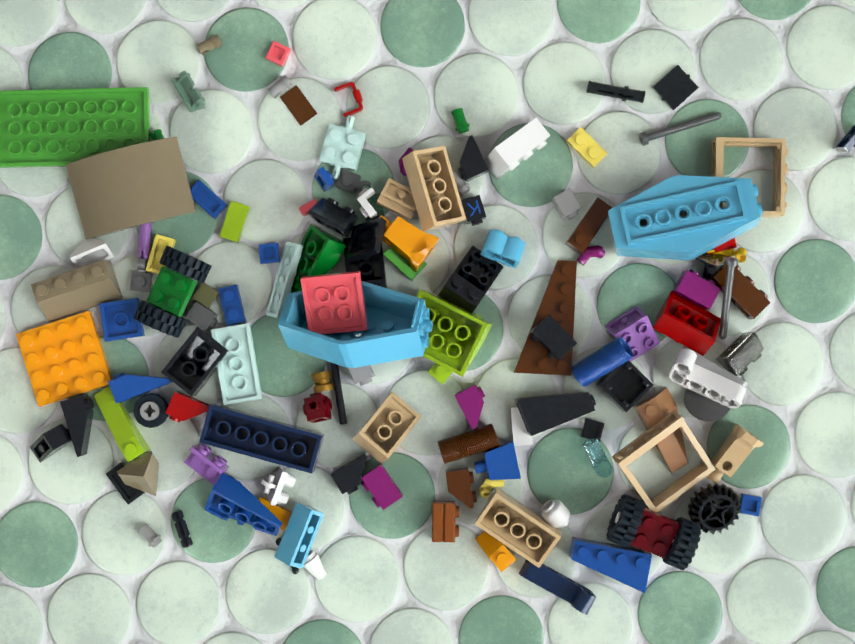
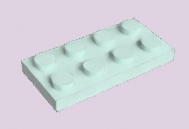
(239, 367)

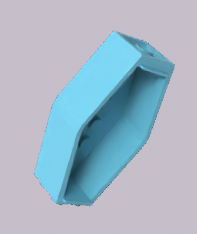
(689, 236)
(395, 330)

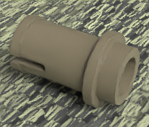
(209, 44)

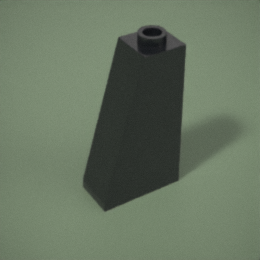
(549, 411)

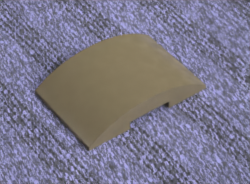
(130, 187)

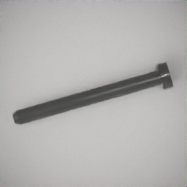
(645, 138)
(731, 262)

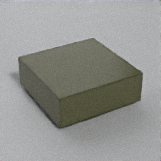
(206, 295)

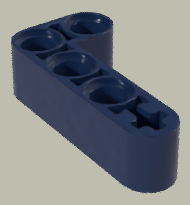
(559, 585)

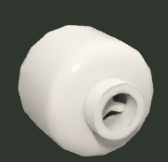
(555, 513)

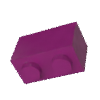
(696, 289)
(381, 487)

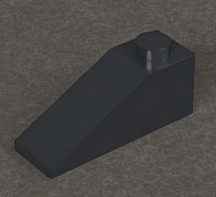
(79, 416)

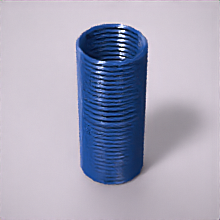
(599, 364)

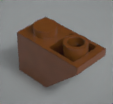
(459, 485)

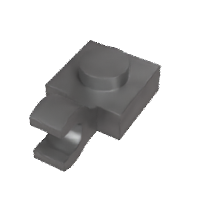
(141, 280)

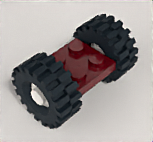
(654, 532)

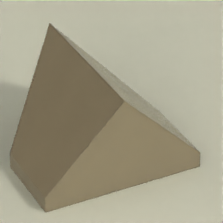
(141, 473)

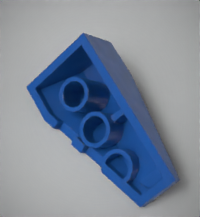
(236, 502)

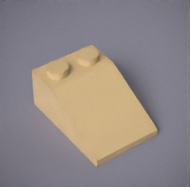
(386, 428)

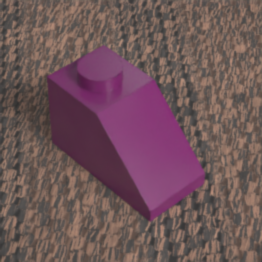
(471, 403)

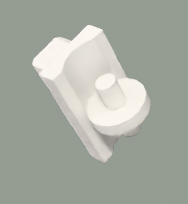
(276, 495)

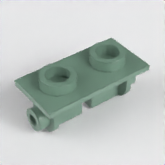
(189, 94)

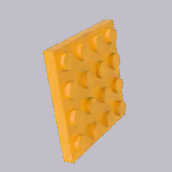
(64, 358)

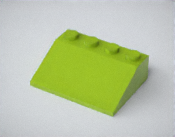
(454, 334)

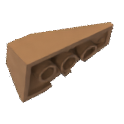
(654, 410)

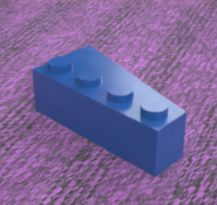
(615, 561)

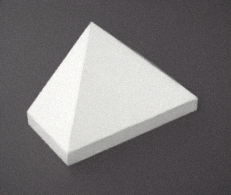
(90, 252)

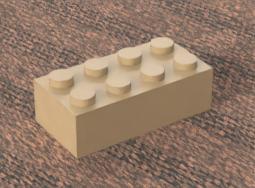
(433, 188)

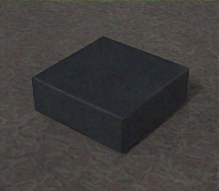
(592, 429)

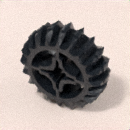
(725, 503)

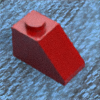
(185, 407)

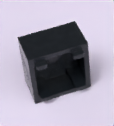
(552, 338)
(624, 385)

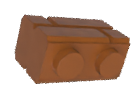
(444, 521)

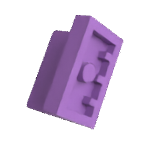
(635, 329)
(206, 463)

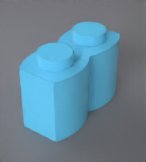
(503, 248)

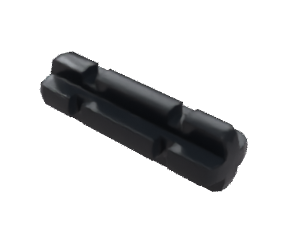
(182, 529)

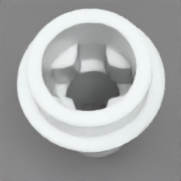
(314, 565)

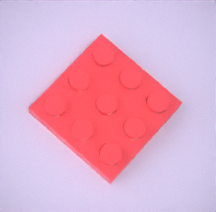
(334, 302)

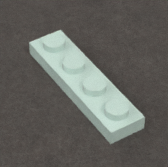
(284, 278)

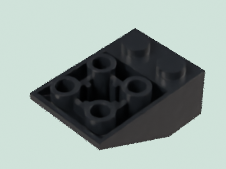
(470, 280)

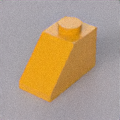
(496, 551)

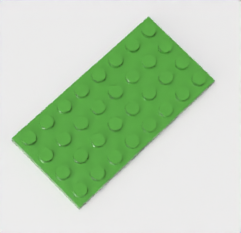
(70, 124)

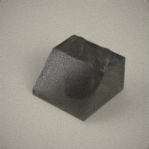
(741, 353)

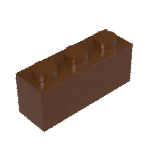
(744, 293)

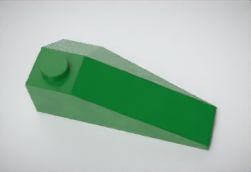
(318, 255)

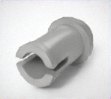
(280, 86)
(462, 187)
(150, 536)

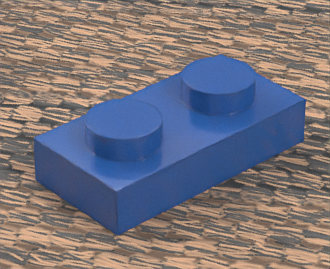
(232, 305)

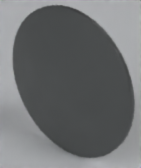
(703, 407)

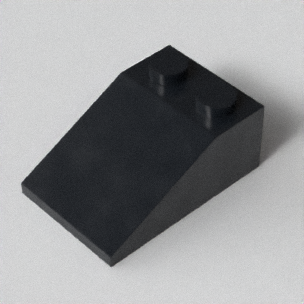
(334, 217)
(371, 268)
(195, 362)

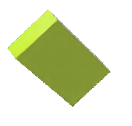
(234, 221)

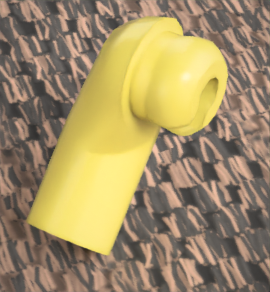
(487, 486)

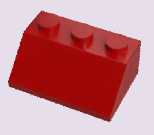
(687, 323)

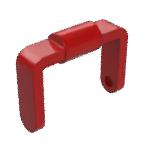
(357, 96)

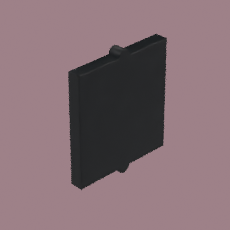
(675, 87)

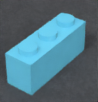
(299, 535)

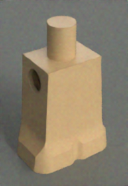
(733, 452)

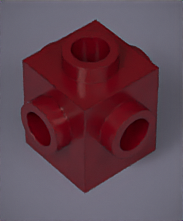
(317, 408)

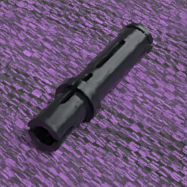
(617, 92)

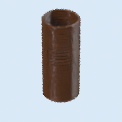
(468, 443)

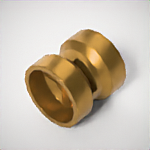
(322, 381)

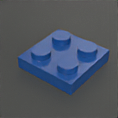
(119, 320)

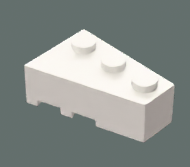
(517, 148)

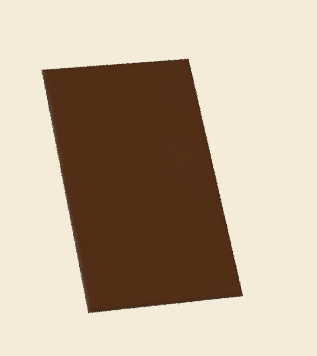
(298, 105)

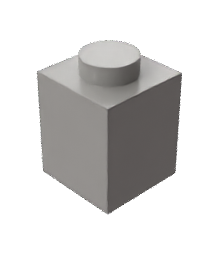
(566, 204)

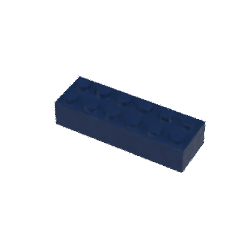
(261, 438)

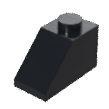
(472, 162)
(51, 442)
(350, 475)

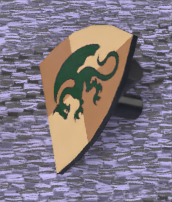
(711, 262)

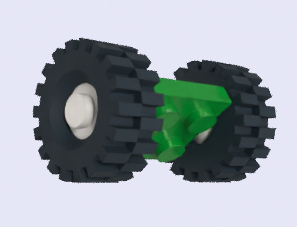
(172, 292)

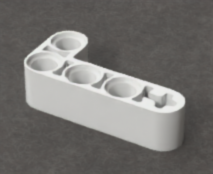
(704, 381)

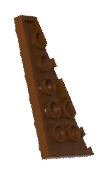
(560, 304)

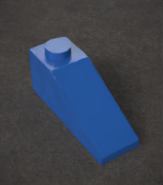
(130, 386)

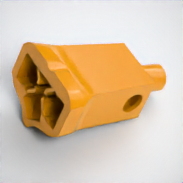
(409, 241)

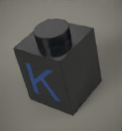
(473, 210)

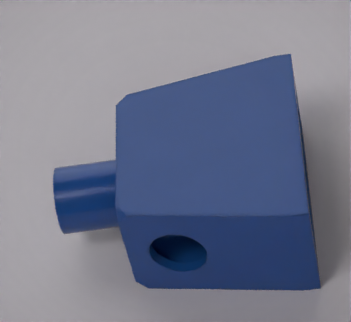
(499, 463)

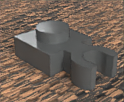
(350, 181)

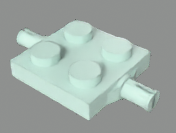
(342, 147)

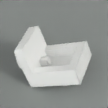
(366, 209)

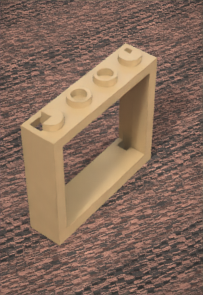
(779, 166)
(646, 442)

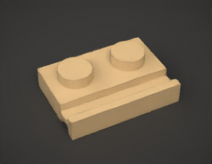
(397, 199)

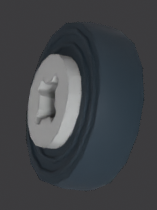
(157, 410)

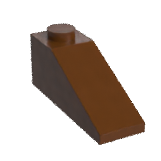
(588, 226)

